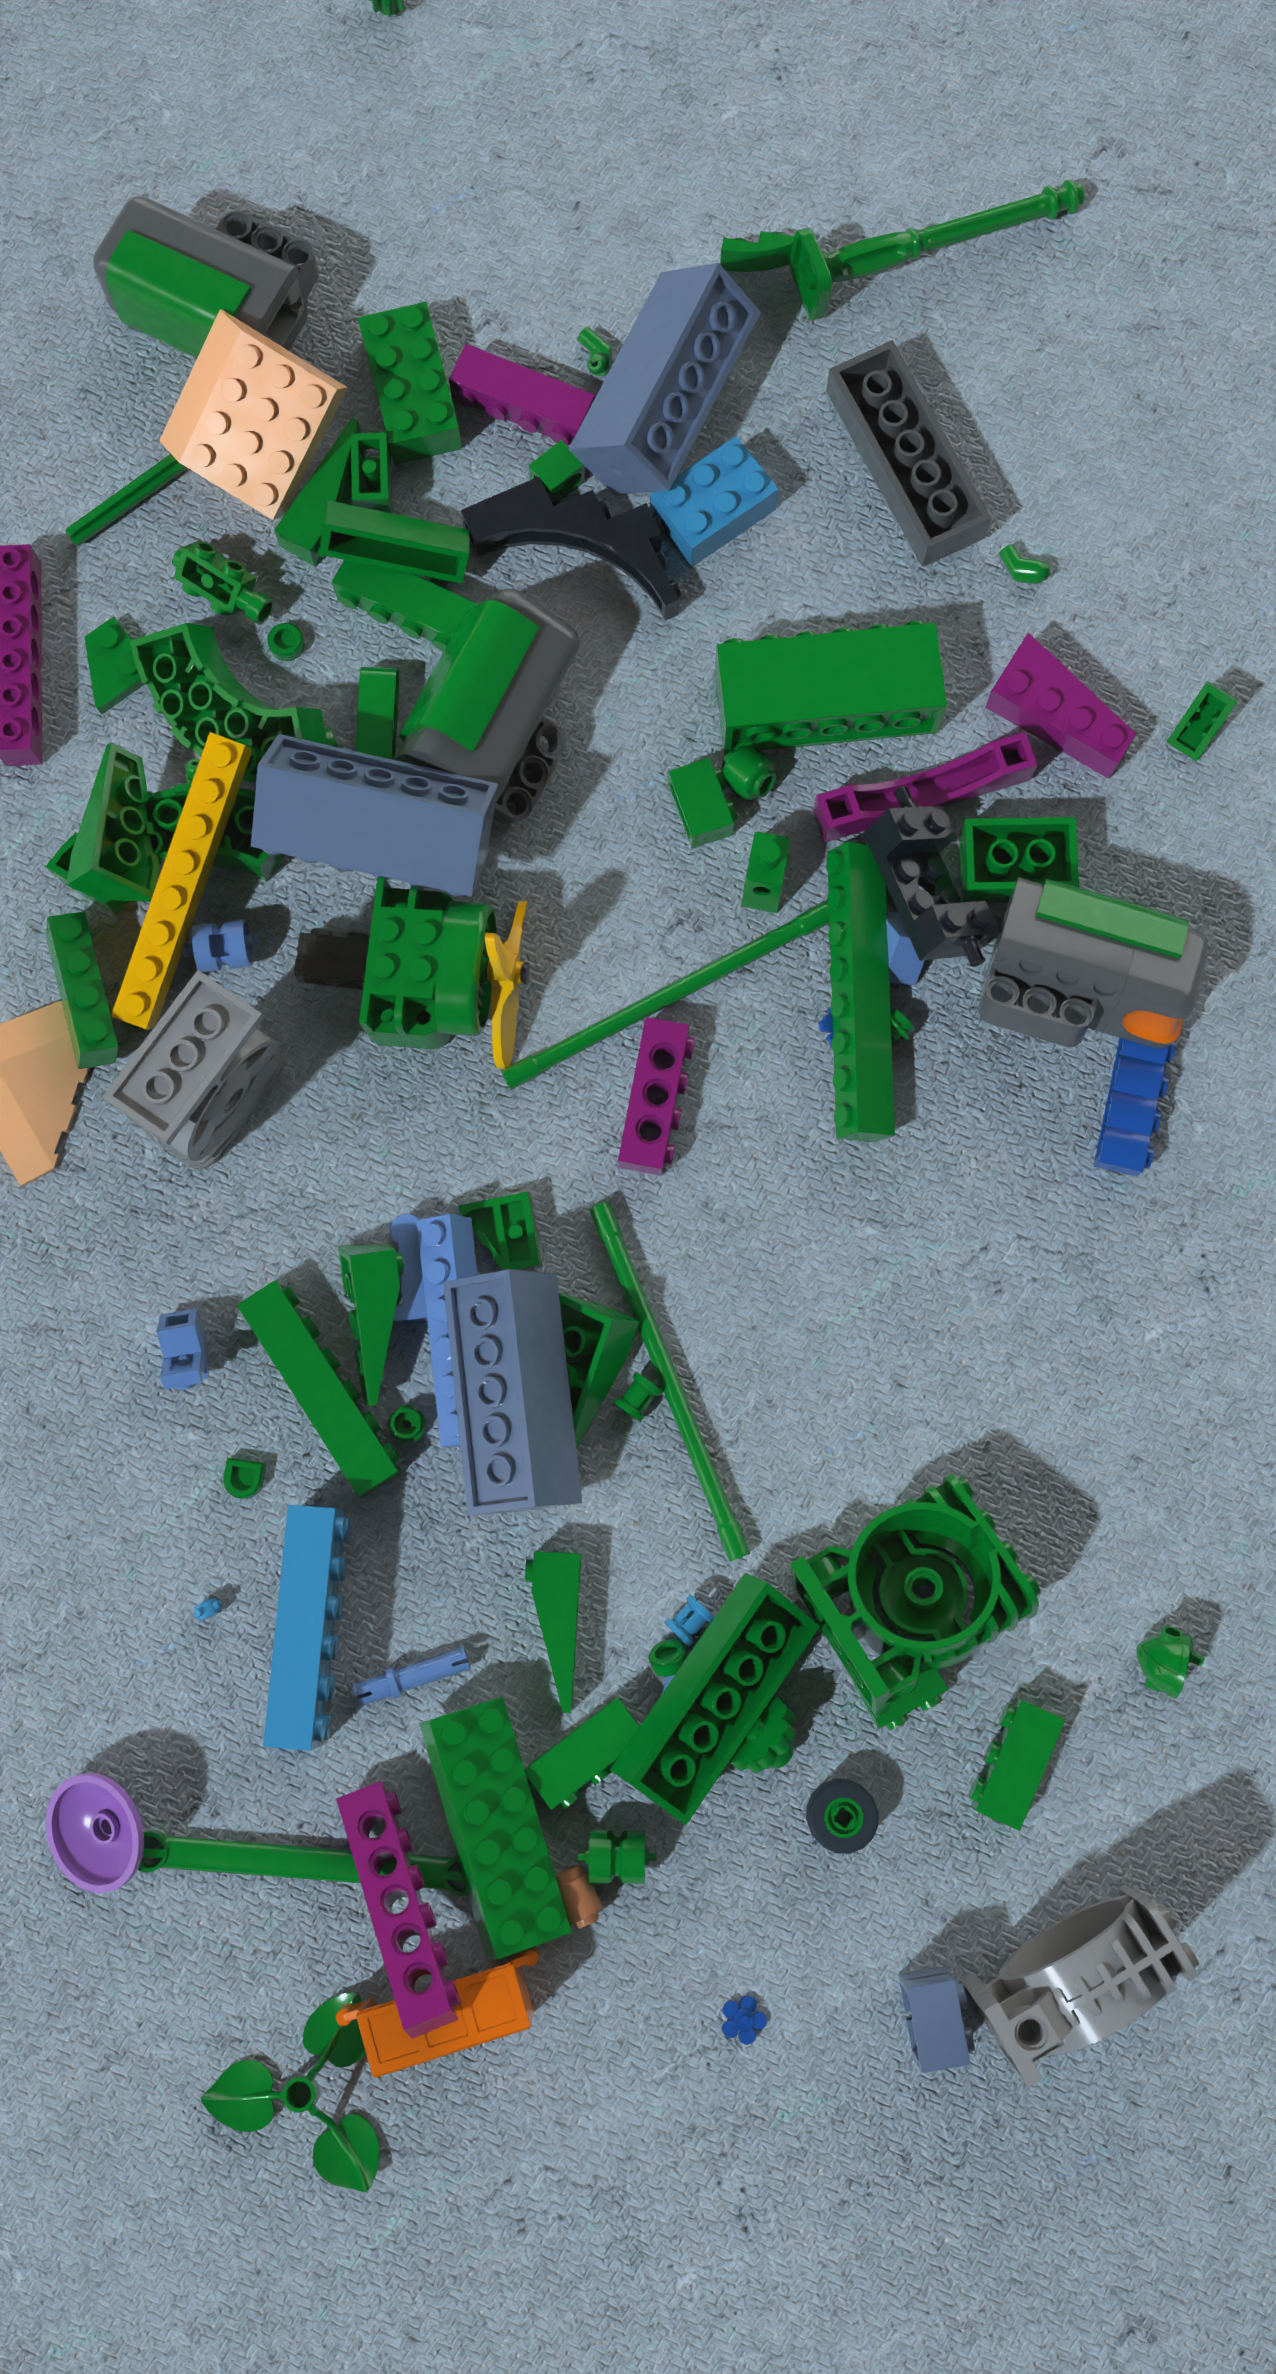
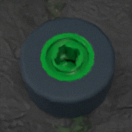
(836, 1802)

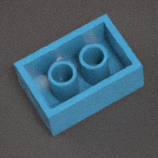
(715, 501)

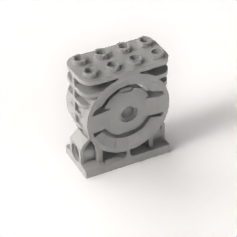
(198, 1073)
(1082, 1979)

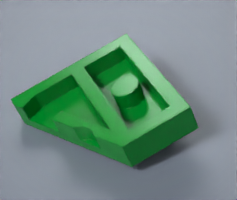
(111, 665)
(507, 1229)

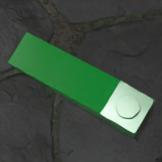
(302, 523)
(556, 1599)

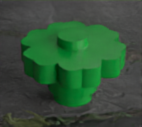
(768, 1740)

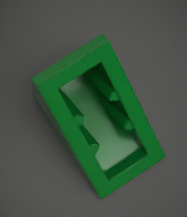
(1202, 721)

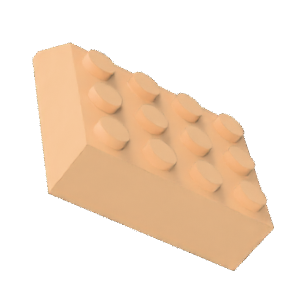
(251, 416)

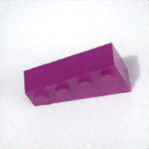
(1059, 709)

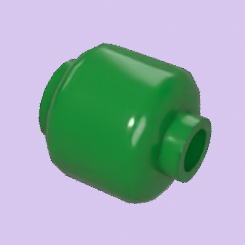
(748, 772)

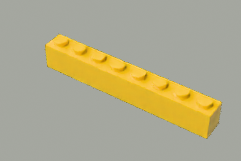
(182, 881)

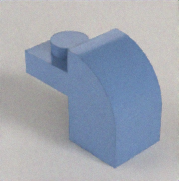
(183, 1349)

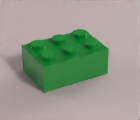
(1008, 848)

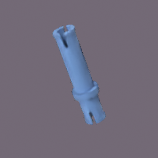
(411, 1676)

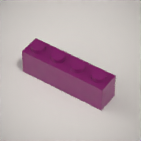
(519, 394)

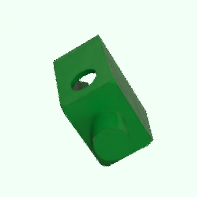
(765, 870)

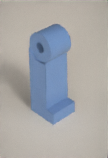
(405, 1235)

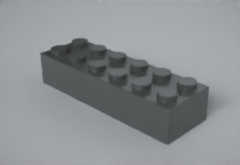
(907, 453)

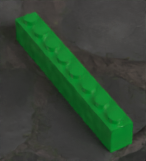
(860, 995)

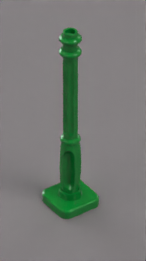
(817, 271)

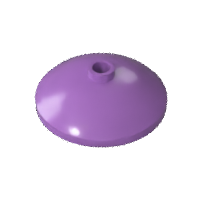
(94, 1832)

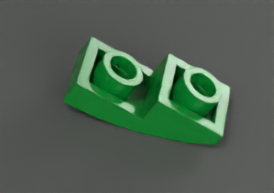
(744, 256)

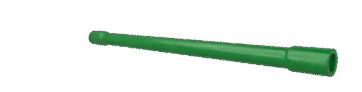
(534, 1065)
(727, 1525)

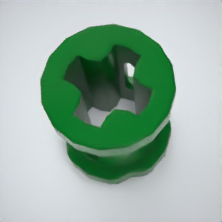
(638, 1397)

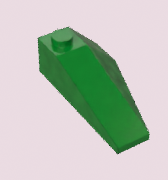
(113, 842)
(373, 1285)
(595, 1351)

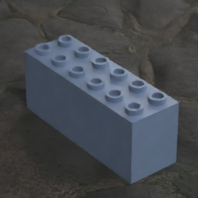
(665, 380)
(373, 815)
(512, 1392)

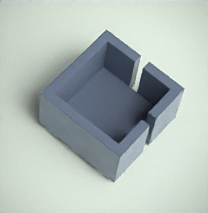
(936, 2027)

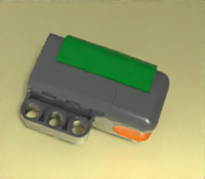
(176, 274)
(489, 699)
(1090, 966)

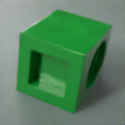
(558, 471)

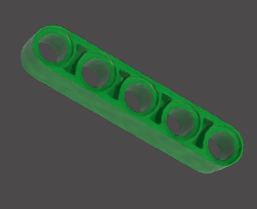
(377, 711)

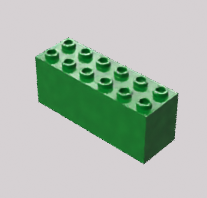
(830, 687)

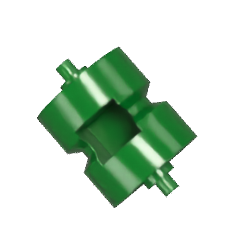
(617, 1856)

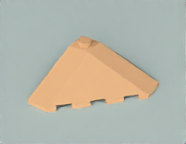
(36, 1090)

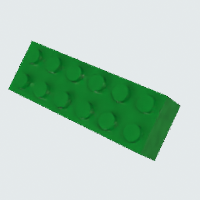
(715, 1698)
(495, 1829)

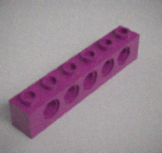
(20, 656)
(417, 2010)

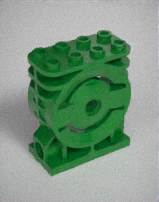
(939, 1520)

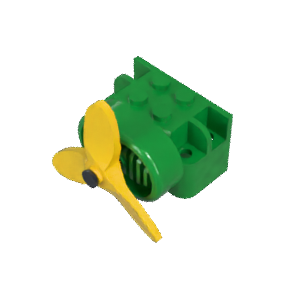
(438, 969)

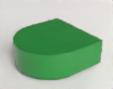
(243, 1477)

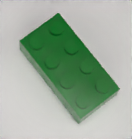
(410, 383)

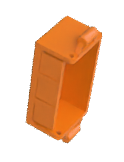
(490, 2008)

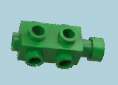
(220, 581)

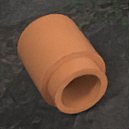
(578, 1896)

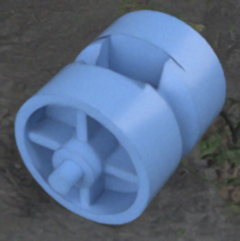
(222, 945)

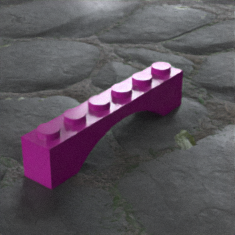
(975, 774)

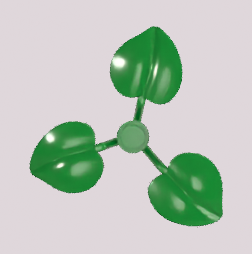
(244, 2097)

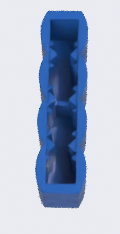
(1132, 1107)

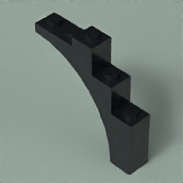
(531, 516)

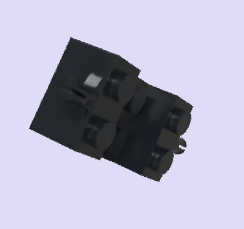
(908, 854)

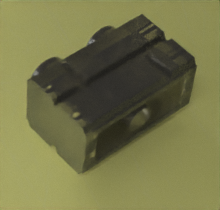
(331, 959)

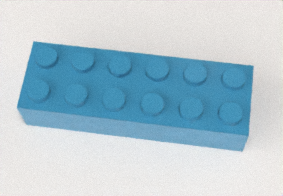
(306, 1628)

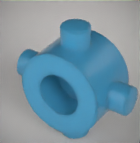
(207, 1609)

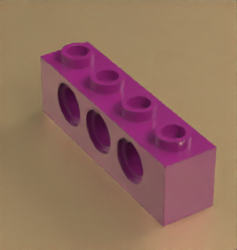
(657, 1039)

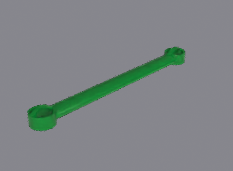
(284, 1861)

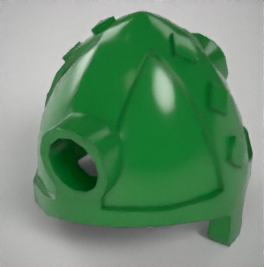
(1166, 1660)

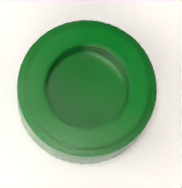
(286, 641)
(667, 1657)

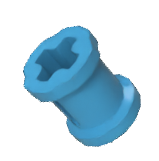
(689, 1620)

